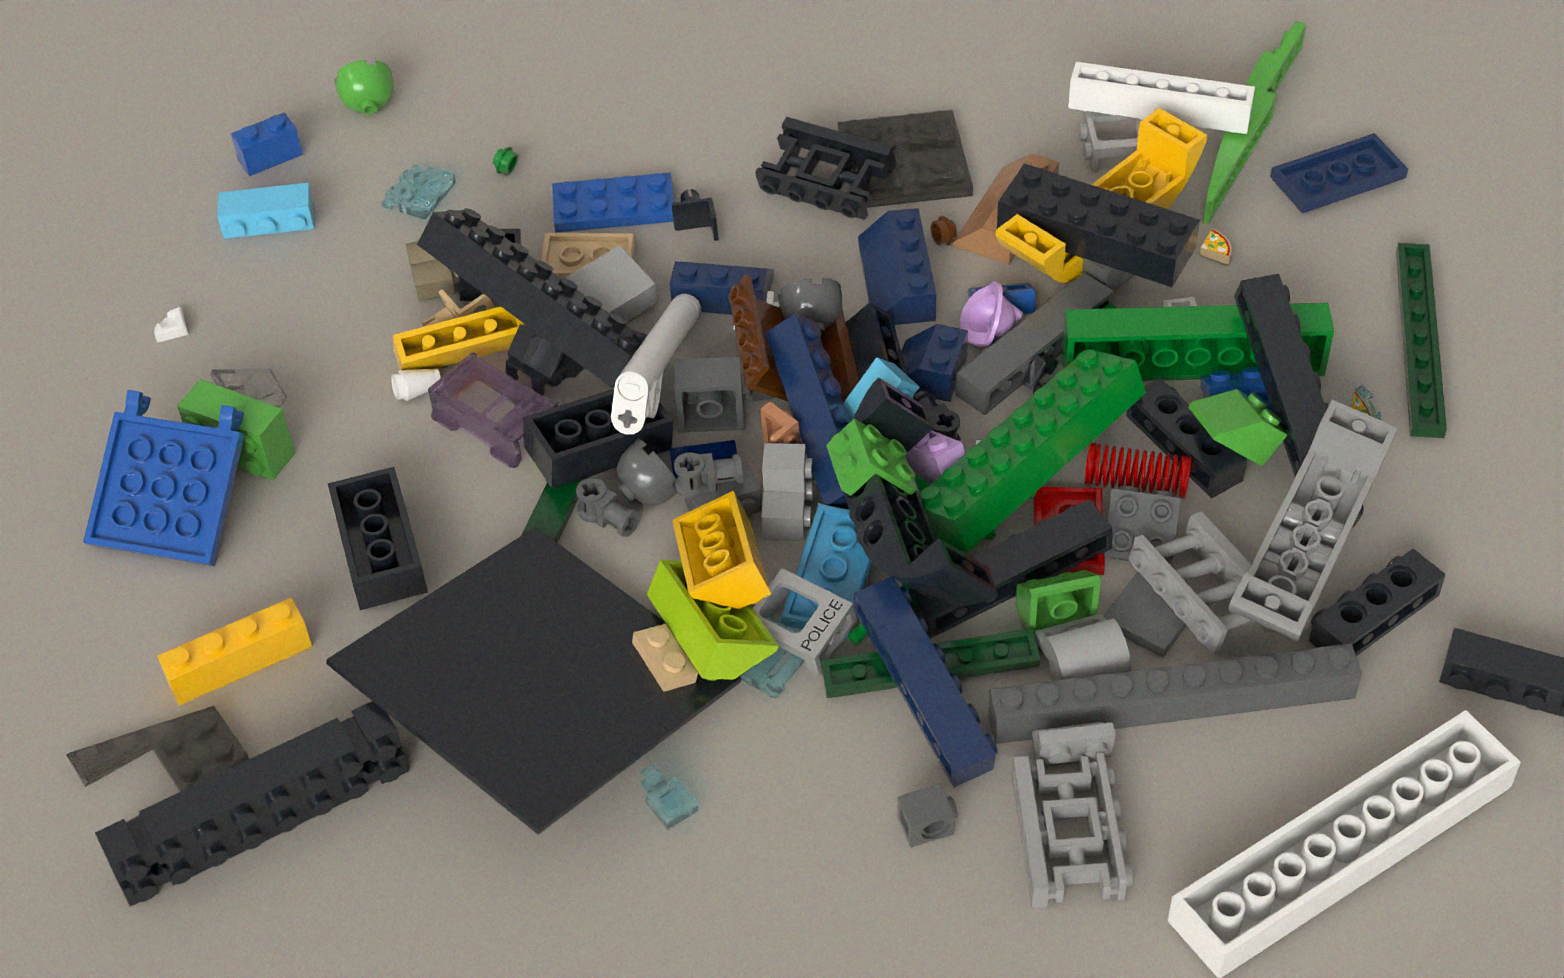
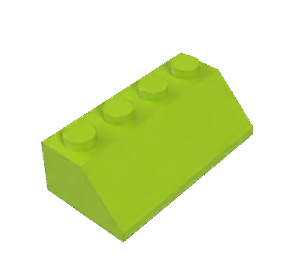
(715, 637)

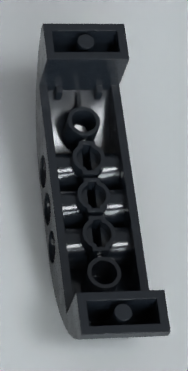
(896, 525)

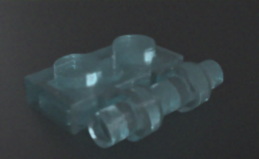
(424, 191)

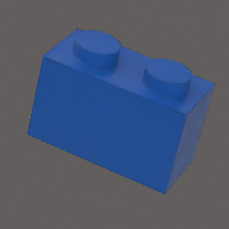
(266, 144)

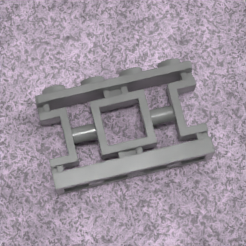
(1040, 830)

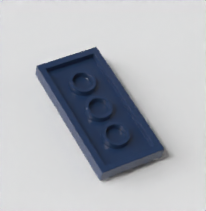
(1338, 173)

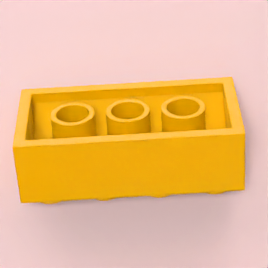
(721, 554)

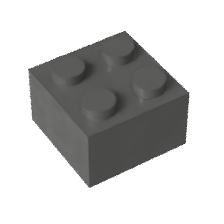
(709, 394)

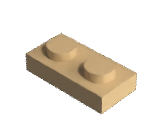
(664, 657)

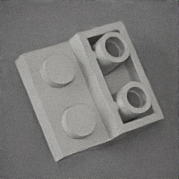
(1084, 648)

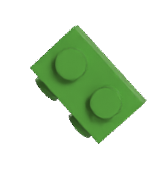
(862, 452)

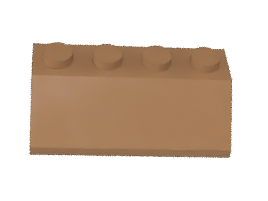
(980, 229)

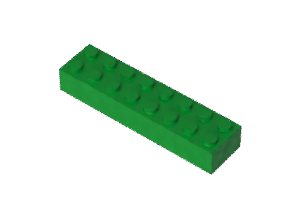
(1185, 339)
(1030, 447)

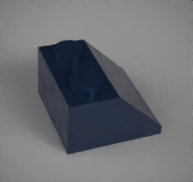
(935, 358)

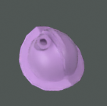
(988, 315)

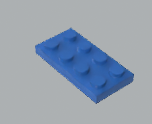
(612, 202)

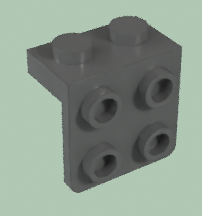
(1139, 514)

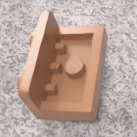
(779, 425)

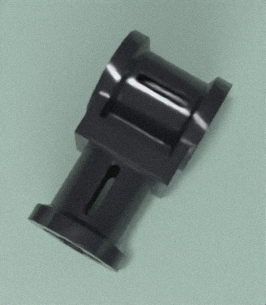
(942, 419)

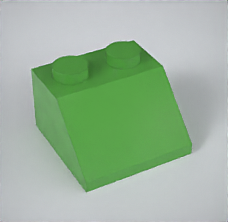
(1240, 423)
(1057, 599)

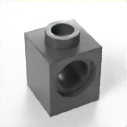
(926, 815)

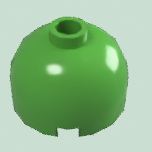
(364, 86)

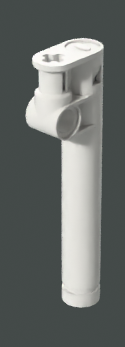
(640, 382)

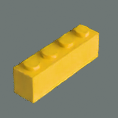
(455, 339)
(235, 651)

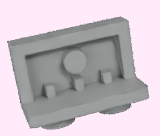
(1071, 742)

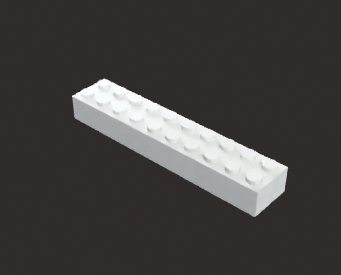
(1341, 843)

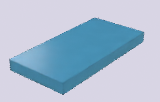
(830, 561)

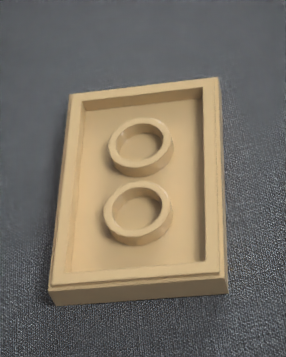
(573, 251)

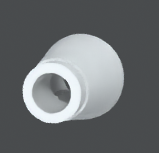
(413, 383)

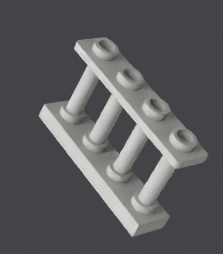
(1217, 556)

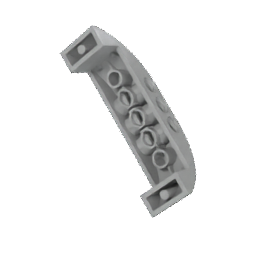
(1313, 521)

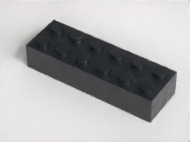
(1103, 224)

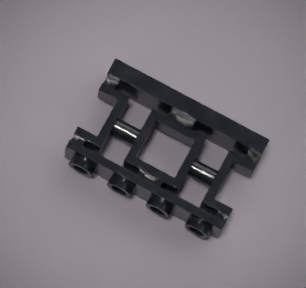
(830, 147)

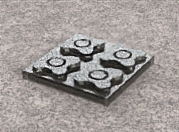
(926, 155)

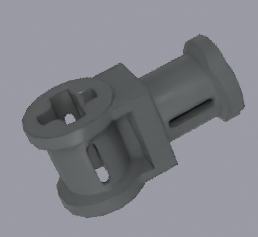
(705, 473)
(602, 507)

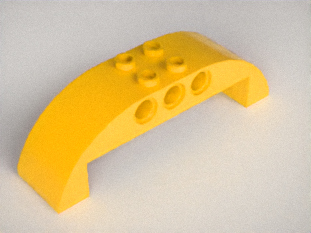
(1152, 174)

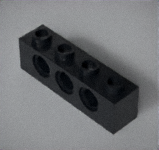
(1176, 430)
(1378, 604)

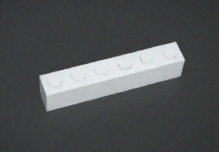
(1142, 92)

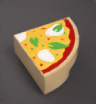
(1216, 247)

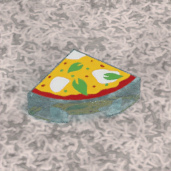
(1362, 402)

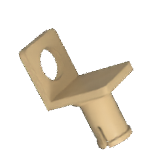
(452, 311)

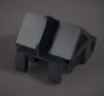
(539, 360)

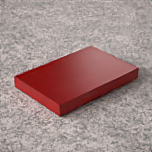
(1055, 500)

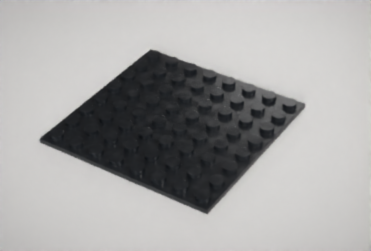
(525, 678)

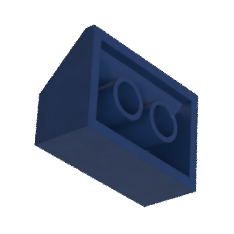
(713, 283)

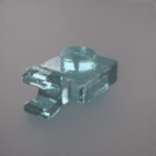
(667, 800)

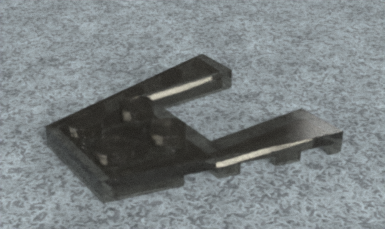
(186, 746)

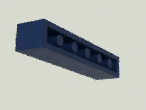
(811, 396)
(924, 681)

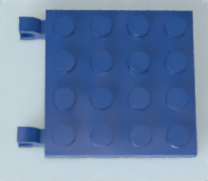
(165, 484)

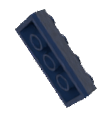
(899, 267)

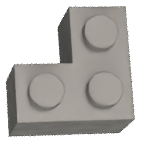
(786, 491)

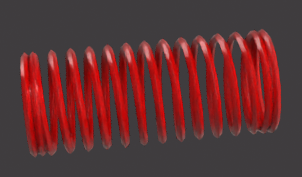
(1093, 462)

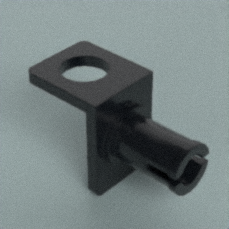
(694, 213)

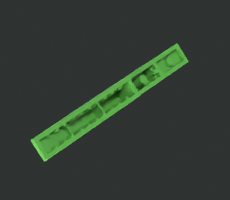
(1236, 146)

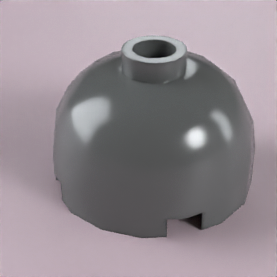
(812, 301)
(644, 476)

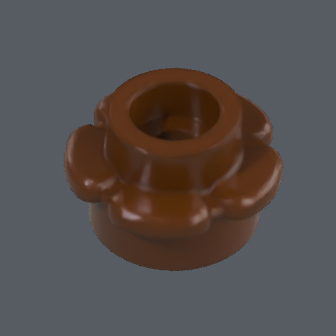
(943, 231)

